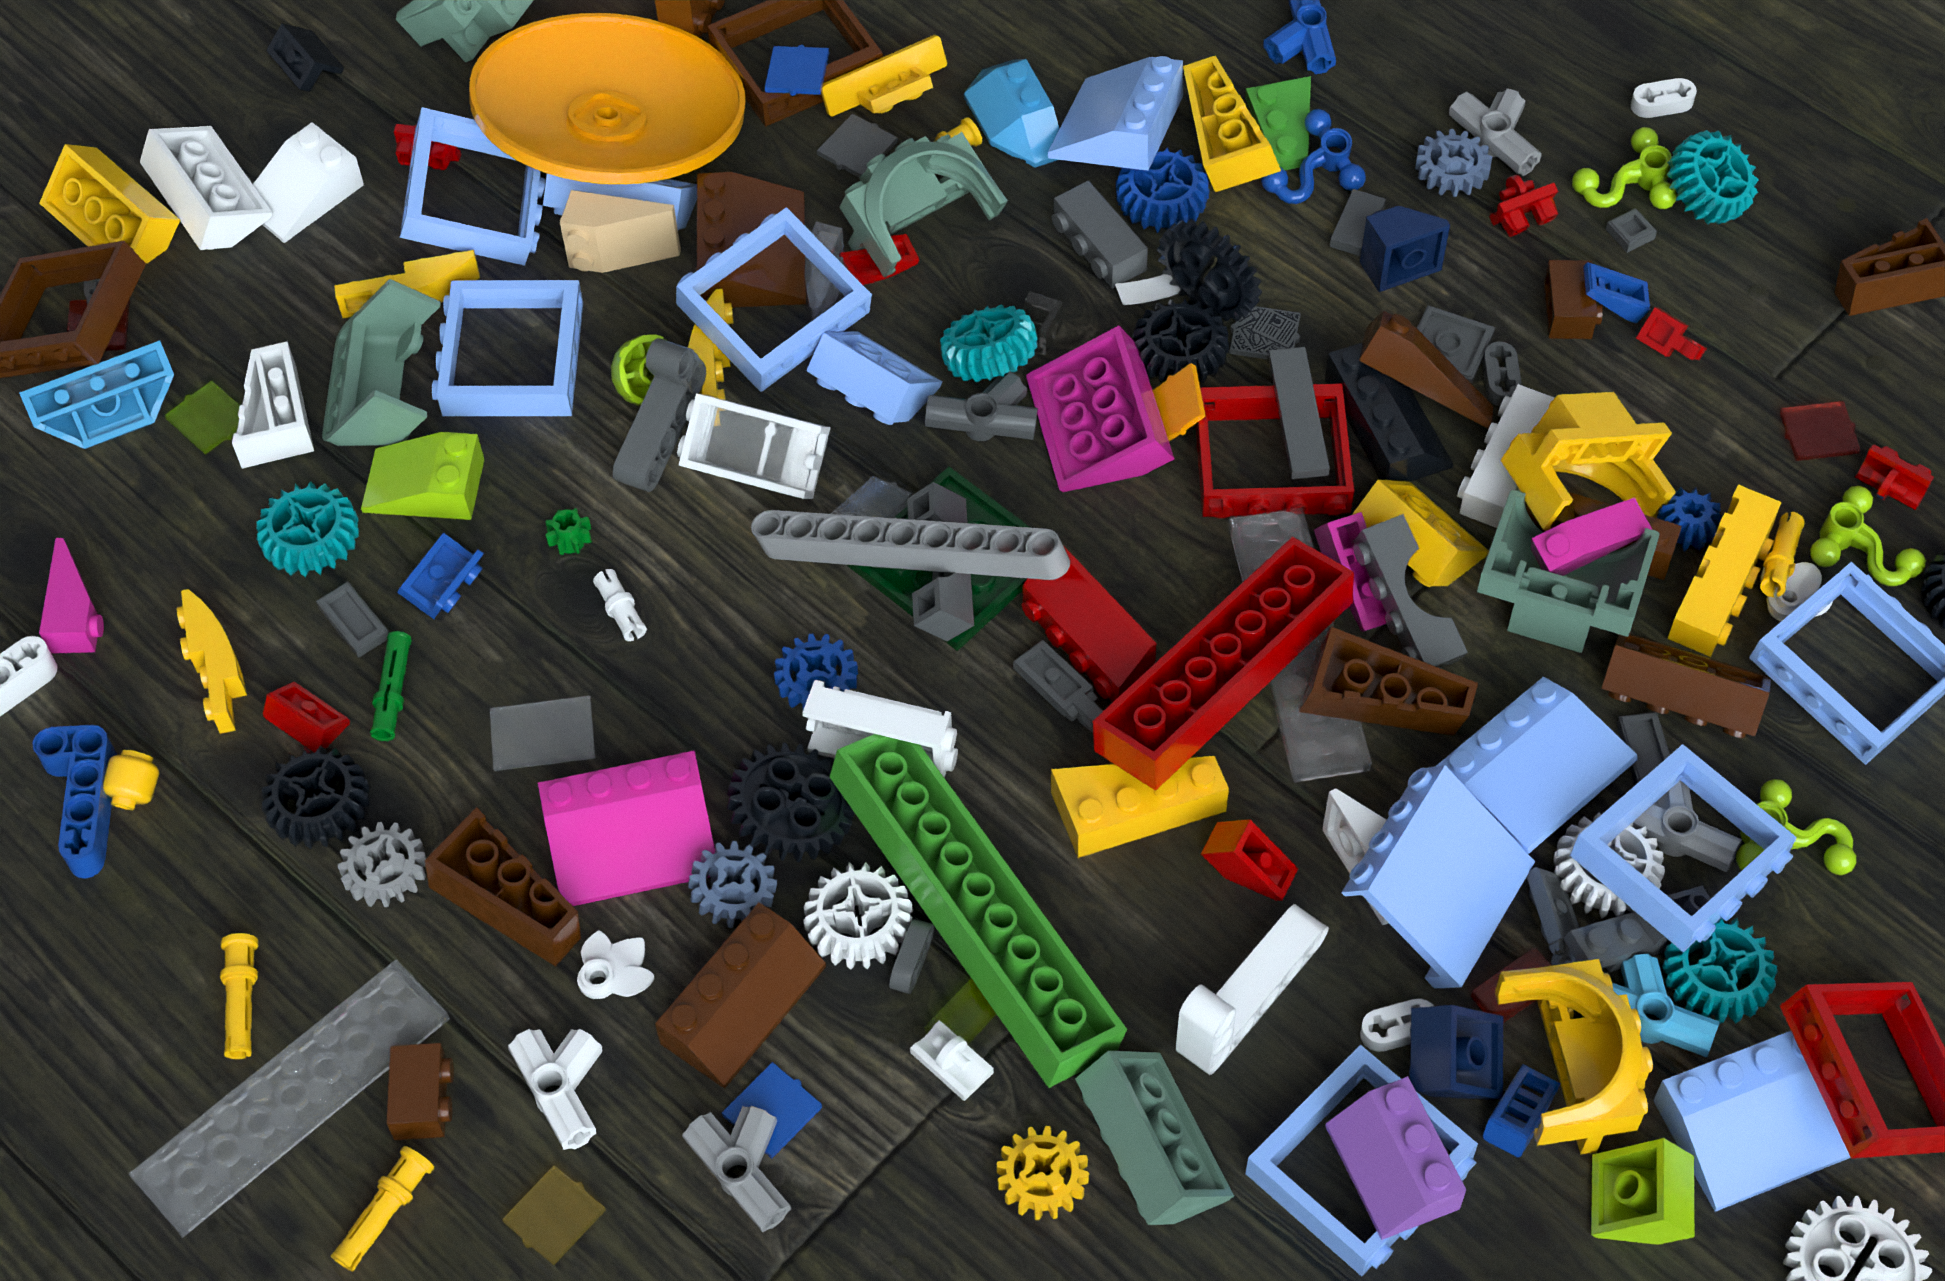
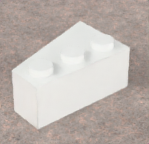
(273, 409)

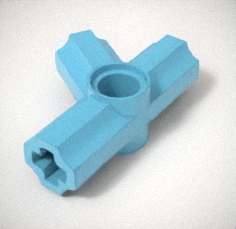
(1648, 996)

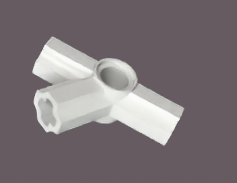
(564, 1069)

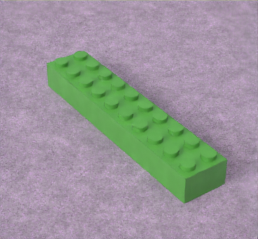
(978, 906)

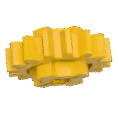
(1038, 1190)

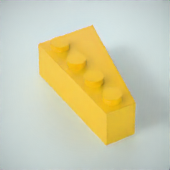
(1226, 132)
(1111, 807)

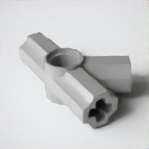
(1496, 128)
(1698, 839)
(744, 1148)

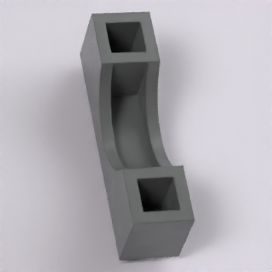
(1385, 553)
(946, 602)

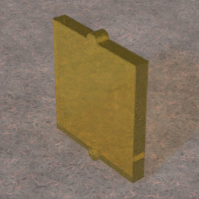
(553, 1215)

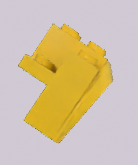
(1594, 440)
(1594, 1055)

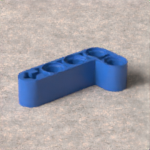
(80, 800)

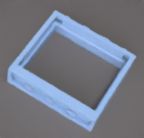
(465, 133)
(802, 344)
(510, 400)
(1818, 696)
(1641, 894)
(1263, 1161)

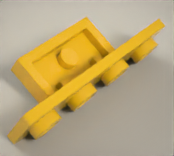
(886, 80)

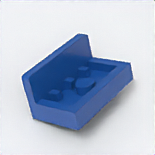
(439, 575)

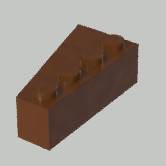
(502, 889)

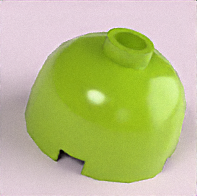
(630, 369)

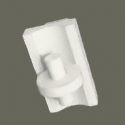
(952, 1060)

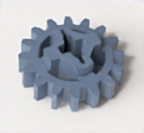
(1453, 162)
(727, 871)

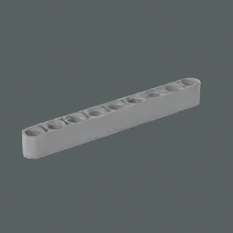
(912, 544)

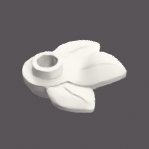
(1799, 587)
(617, 963)

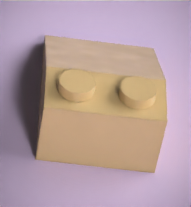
(617, 232)

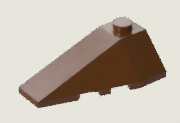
(1410, 358)

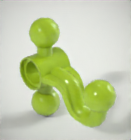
(1648, 171)
(1846, 528)
(1777, 795)

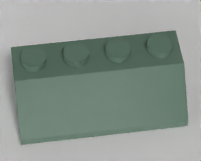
(1153, 1136)

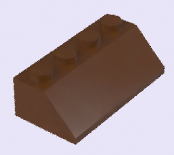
(1687, 685)
(740, 995)

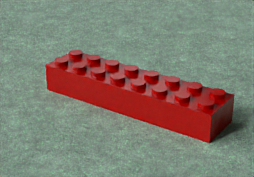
(1223, 663)

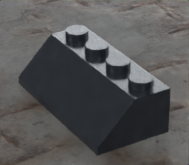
(1386, 419)

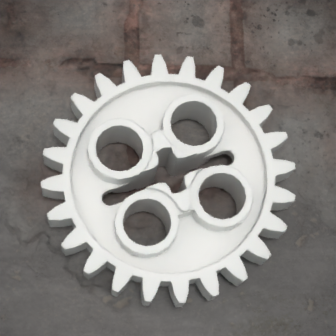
(1820, 1242)

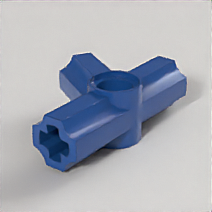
(1306, 34)

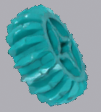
(1712, 177)
(989, 343)
(307, 529)
(1713, 980)

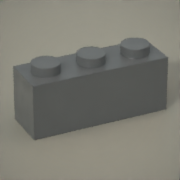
(1099, 234)

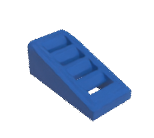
(1623, 295)
(1510, 1132)

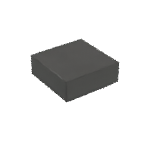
(1631, 230)

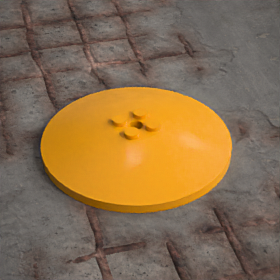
(607, 98)

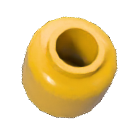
(130, 779)

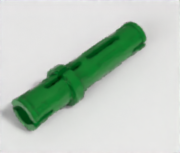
(388, 698)

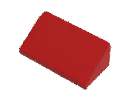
(304, 716)

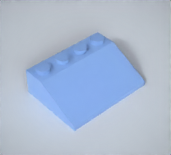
(1121, 115)
(1539, 762)
(1751, 1121)

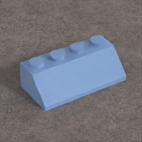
(666, 191)

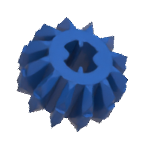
(1696, 516)

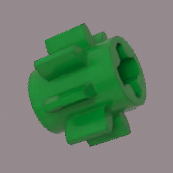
(568, 531)

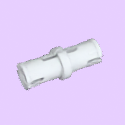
(619, 605)

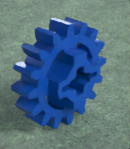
(814, 662)

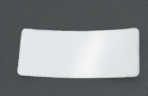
(1146, 290)

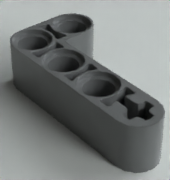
(661, 416)

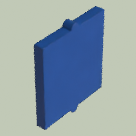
(797, 70)
(781, 1098)

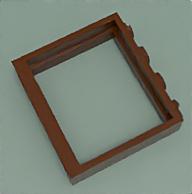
(773, 15)
(118, 273)

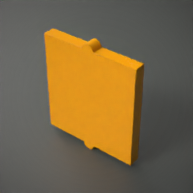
(1180, 401)

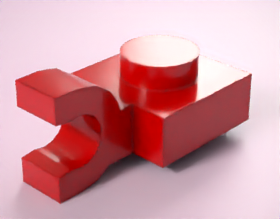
(1666, 333)

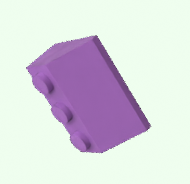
(1396, 1159)

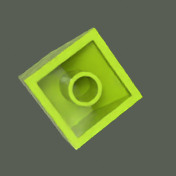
(1643, 1193)

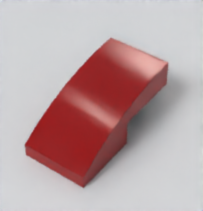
(866, 271)

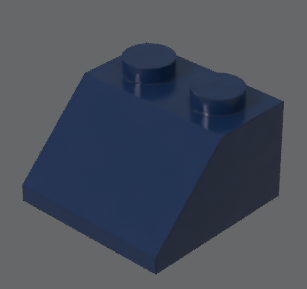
(1402, 246)
(1456, 1053)

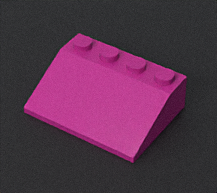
(1099, 413)
(626, 827)

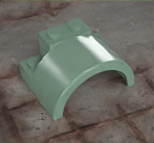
(1559, 606)

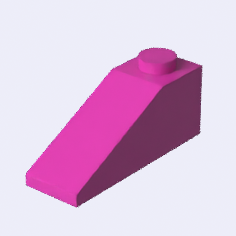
(1589, 537)
(1337, 543)
(68, 613)

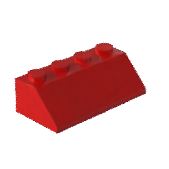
(1090, 629)

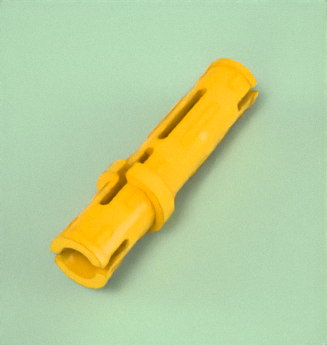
(1780, 561)

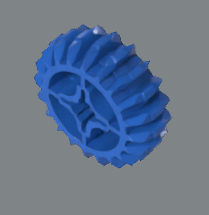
(1166, 193)

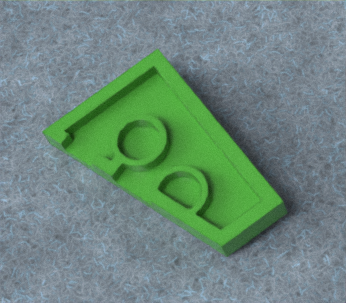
(1281, 116)

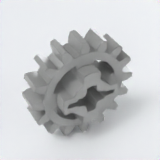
(383, 864)

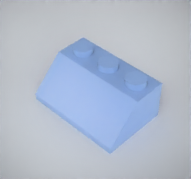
(871, 376)

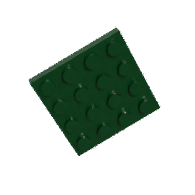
(989, 592)

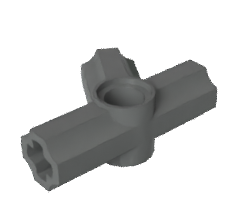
(986, 412)

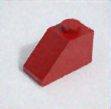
(1249, 858)

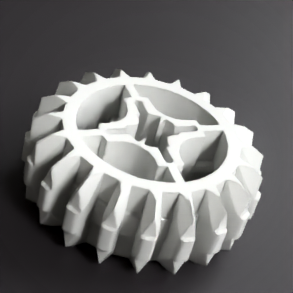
(1629, 844)
(827, 923)

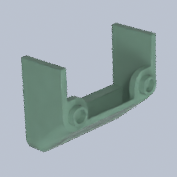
(369, 367)

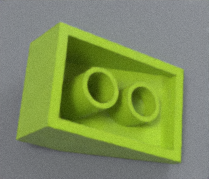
(426, 477)

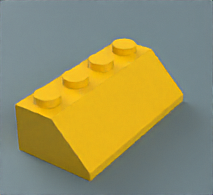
(106, 204)

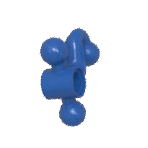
(1350, 176)

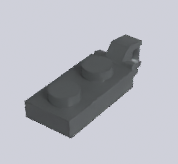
(1058, 683)
(1554, 912)

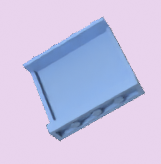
(1441, 873)

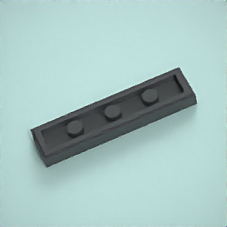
(1298, 413)

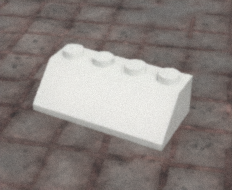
(203, 185)

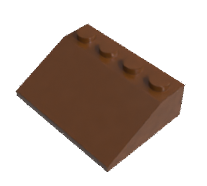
(737, 205)

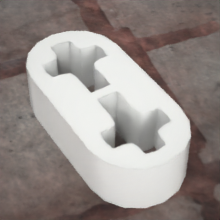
(1663, 98)
(1391, 1016)

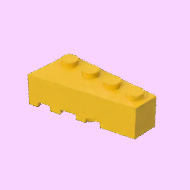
(1726, 572)

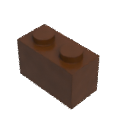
(1568, 308)
(418, 1091)

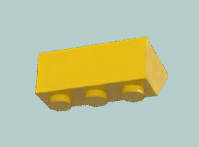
(1444, 545)

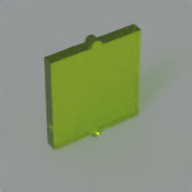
(206, 417)

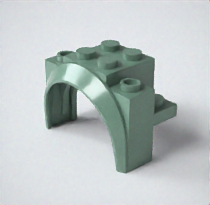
(460, 23)
(905, 189)

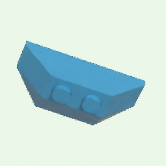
(1014, 111)
(102, 398)

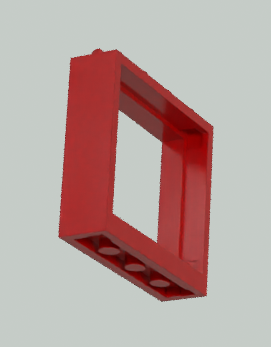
(1261, 403)
(1839, 1078)

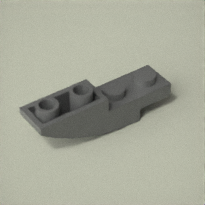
(1628, 934)

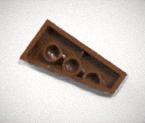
(1384, 687)

